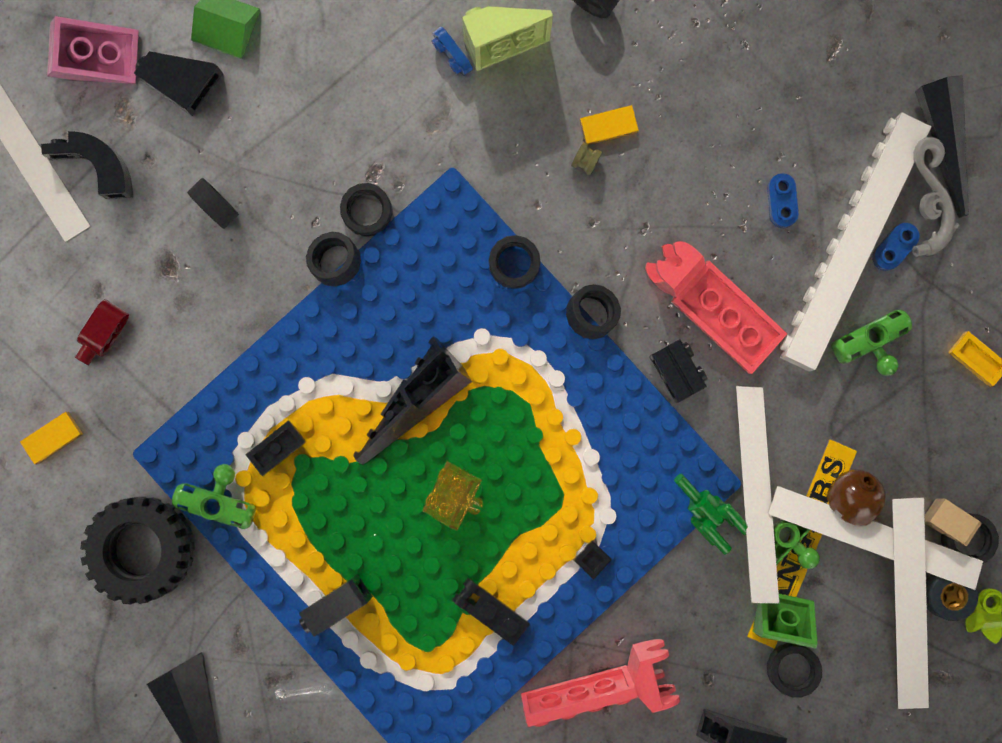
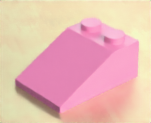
(92, 51)

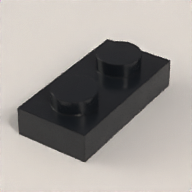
(276, 448)

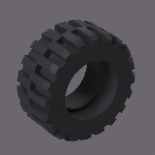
(102, 555)

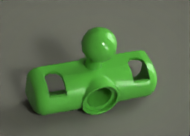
(886, 330)
(228, 511)
(807, 557)

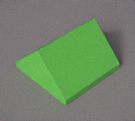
(224, 25)
(787, 621)

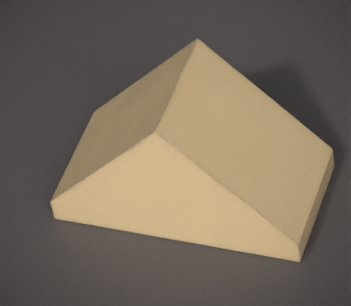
(951, 521)

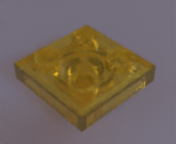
(453, 496)

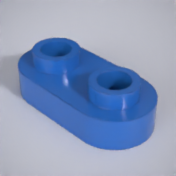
(444, 43)
(782, 200)
(896, 246)

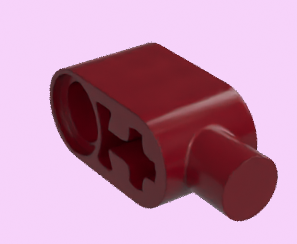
(100, 331)

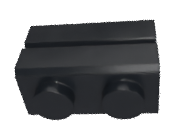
(679, 370)

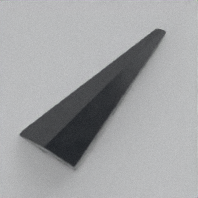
(944, 111)
(431, 385)
(186, 701)

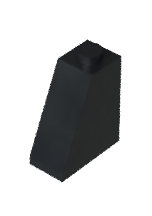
(178, 79)
(335, 606)
(725, 729)

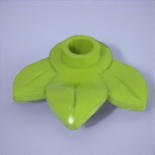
(987, 618)

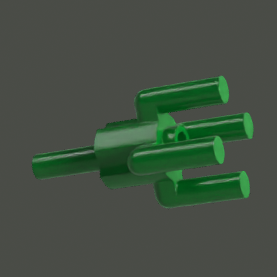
(710, 513)

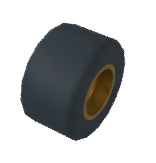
(959, 600)

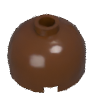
(857, 497)

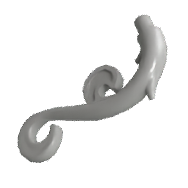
(939, 195)

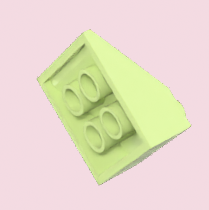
(503, 32)

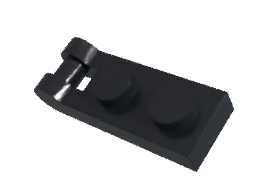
(491, 612)

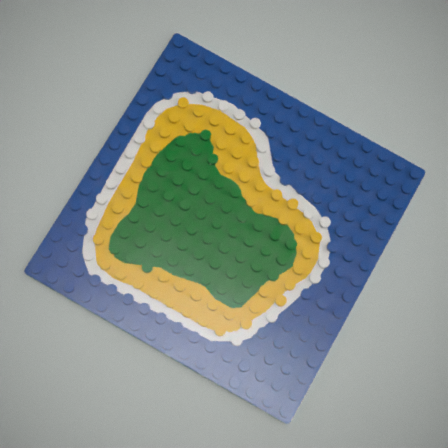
(551, 424)

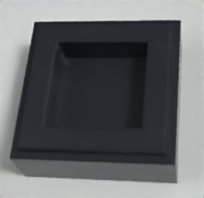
(592, 559)

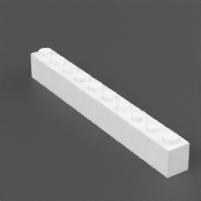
(854, 243)

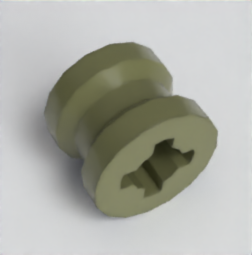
(586, 158)

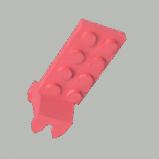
(716, 305)
(605, 688)

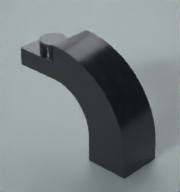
(112, 173)

